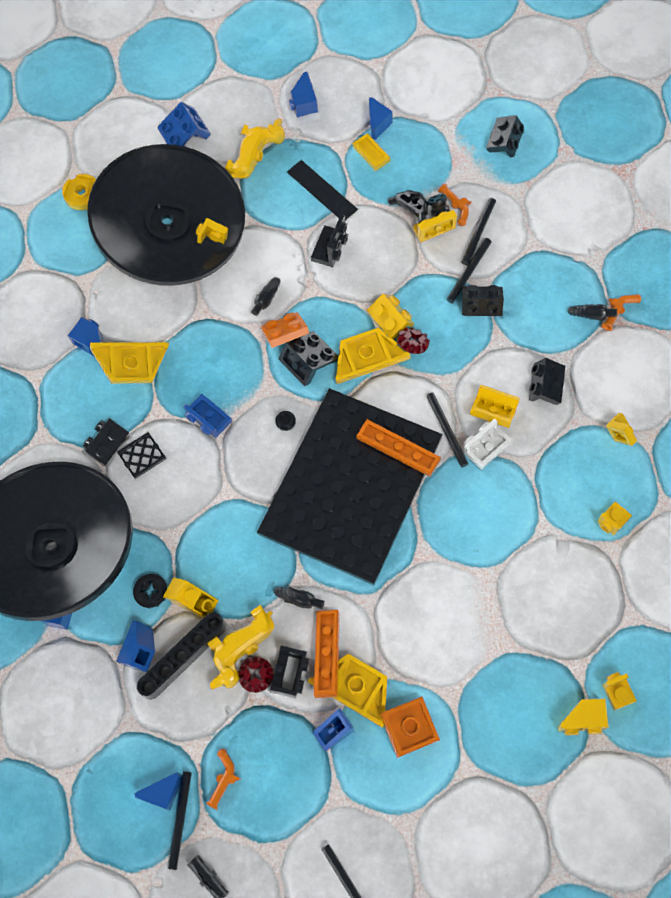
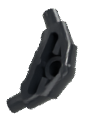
(412, 202)

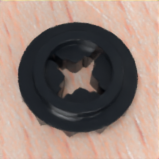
(144, 584)

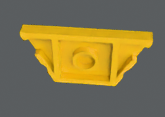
(367, 354)
(130, 360)
(361, 688)

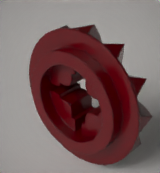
(412, 346)
(265, 672)

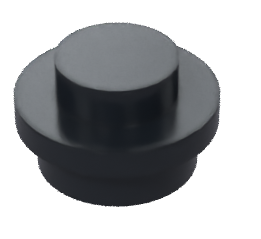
(285, 421)

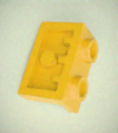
(435, 226)

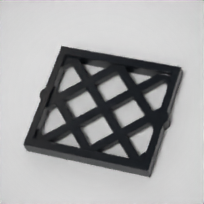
(150, 465)

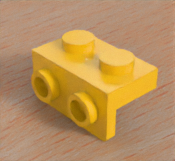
(390, 315)
(494, 404)

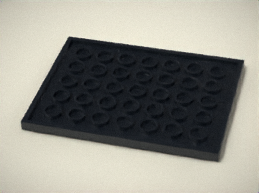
(344, 496)

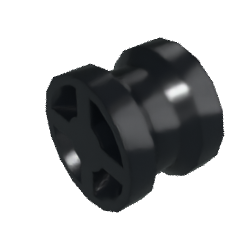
(438, 204)

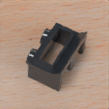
(280, 668)

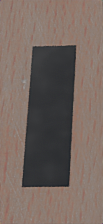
(321, 190)

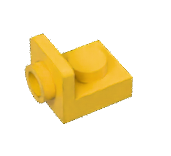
(213, 230)
(621, 430)
(614, 518)
(619, 690)

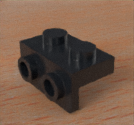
(506, 135)
(482, 300)
(547, 381)
(105, 441)

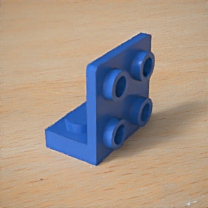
(182, 125)

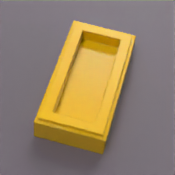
(371, 152)

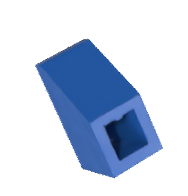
(137, 647)

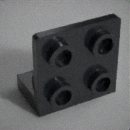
(330, 243)
(306, 355)

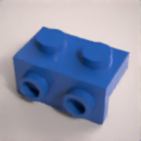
(208, 416)

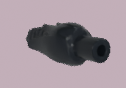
(265, 297)
(591, 311)
(298, 597)

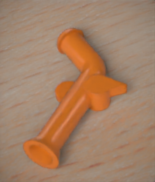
(462, 204)
(618, 304)
(223, 780)

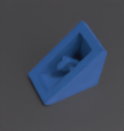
(380, 117)
(333, 730)
(162, 792)

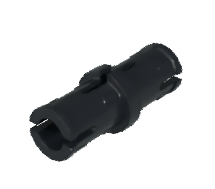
(207, 878)

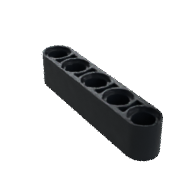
(170, 658)

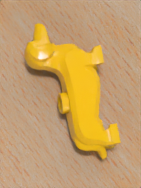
(252, 147)
(238, 644)

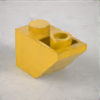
(190, 597)
(586, 716)

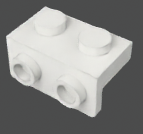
(486, 444)

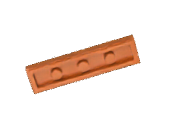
(398, 448)
(326, 654)

